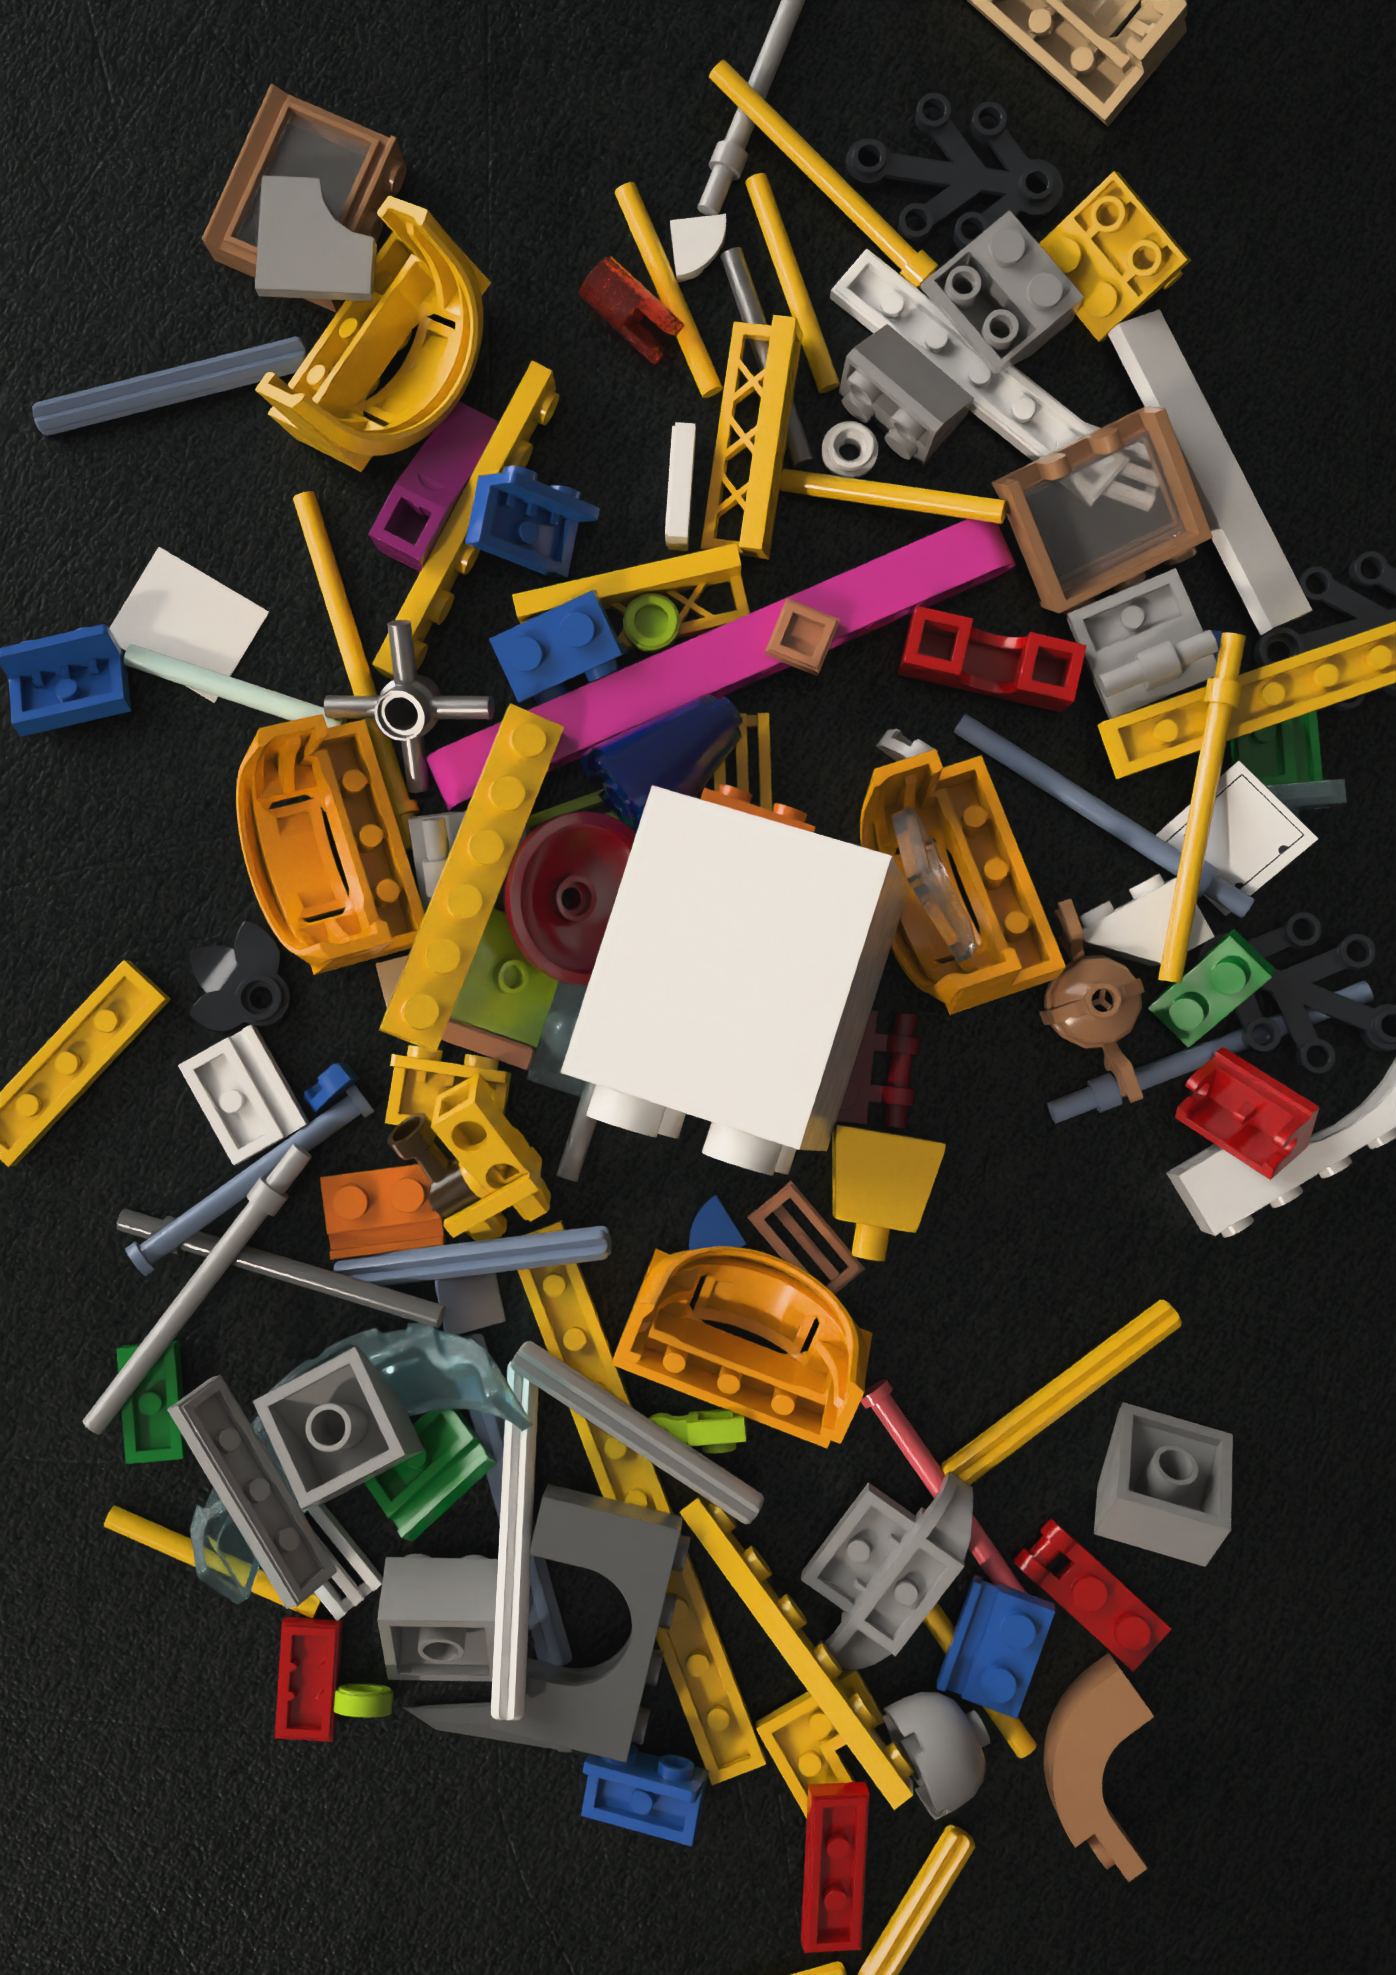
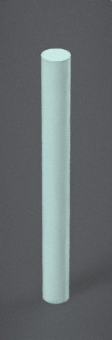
(223, 685)

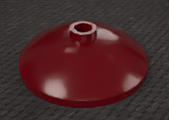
(573, 853)

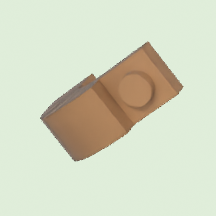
(1081, 1735)

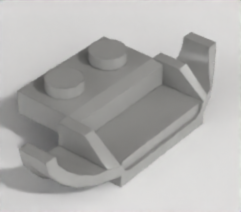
(889, 1568)

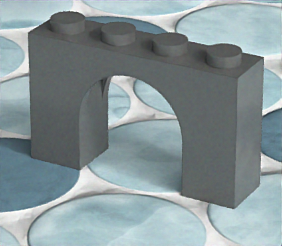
(636, 1550)

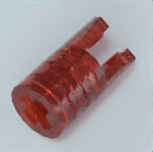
(623, 303)

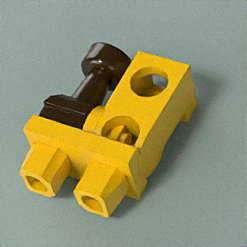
(489, 1167)

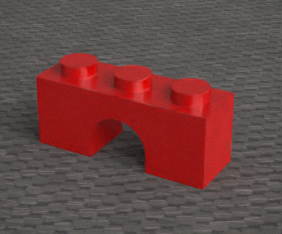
(1018, 669)

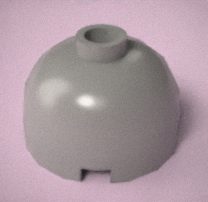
(941, 1747)

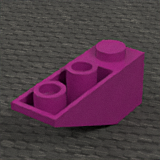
(431, 487)

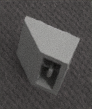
(1004, 294)
(902, 394)

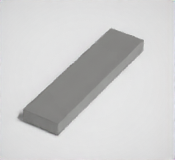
(252, 1491)

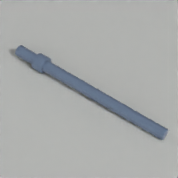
(1099, 812)
(1104, 1091)

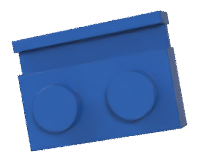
(995, 1646)

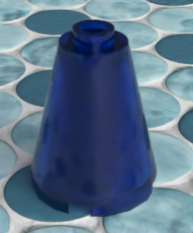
(669, 752)

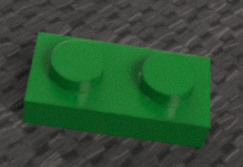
(1211, 988)
(147, 1424)

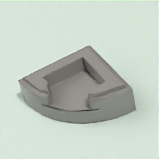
(899, 747)

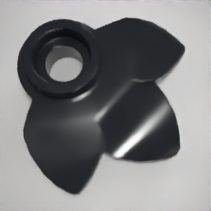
(235, 976)

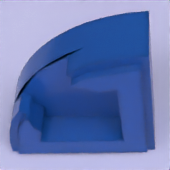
(330, 1086)
(714, 1227)

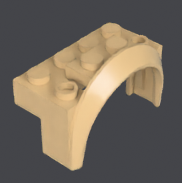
(1080, 47)

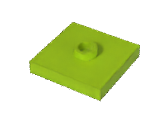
(504, 989)

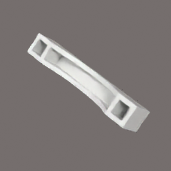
(1226, 1191)

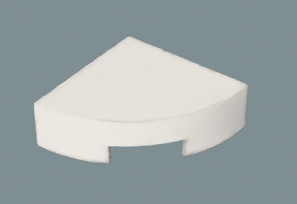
(696, 243)

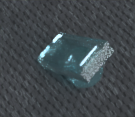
(556, 1039)

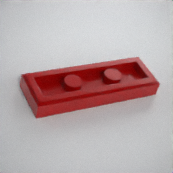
(834, 1866)

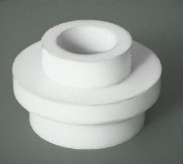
(849, 433)

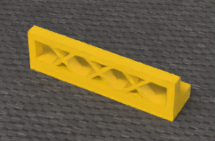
(769, 435)
(660, 577)

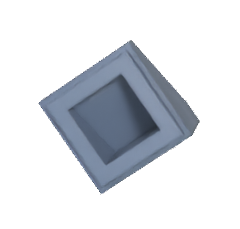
(470, 1302)

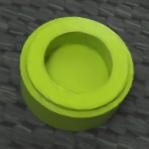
(651, 623)
(363, 1700)

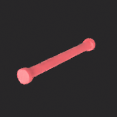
(931, 1474)

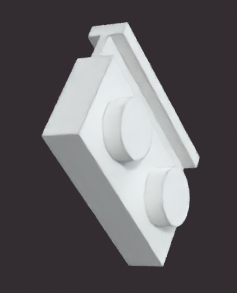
(243, 1094)

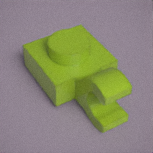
(713, 1429)

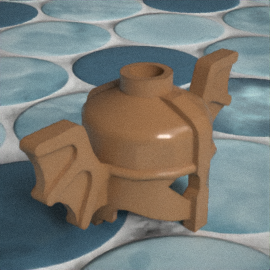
(1072, 1010)

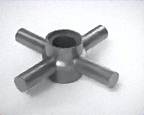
(422, 693)

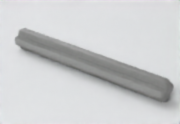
(637, 1432)

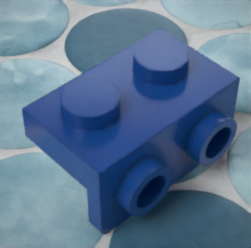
(527, 520)
(558, 648)
(65, 679)
(646, 1794)

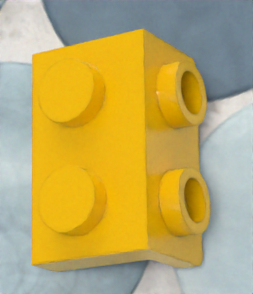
(423, 1077)

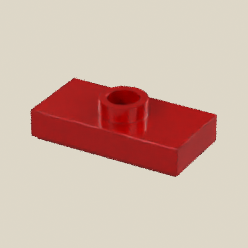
(308, 1679)

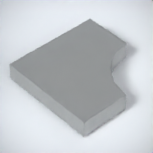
(305, 249)

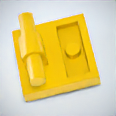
(1114, 254)

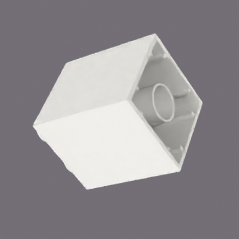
(735, 981)

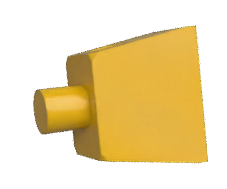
(881, 1184)

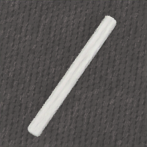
(514, 1557)

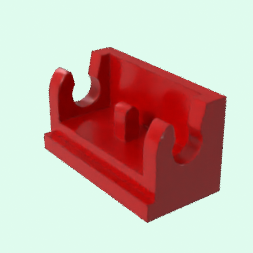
(1248, 1113)

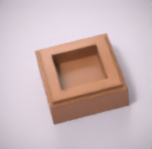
(802, 637)

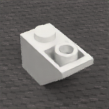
(1140, 926)

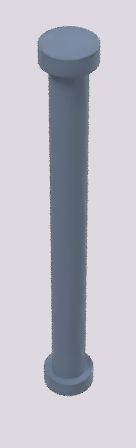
(238, 1187)

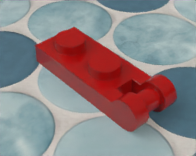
(1093, 1596)

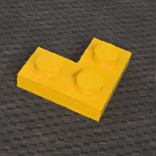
(807, 1742)

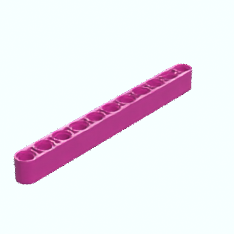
(735, 652)

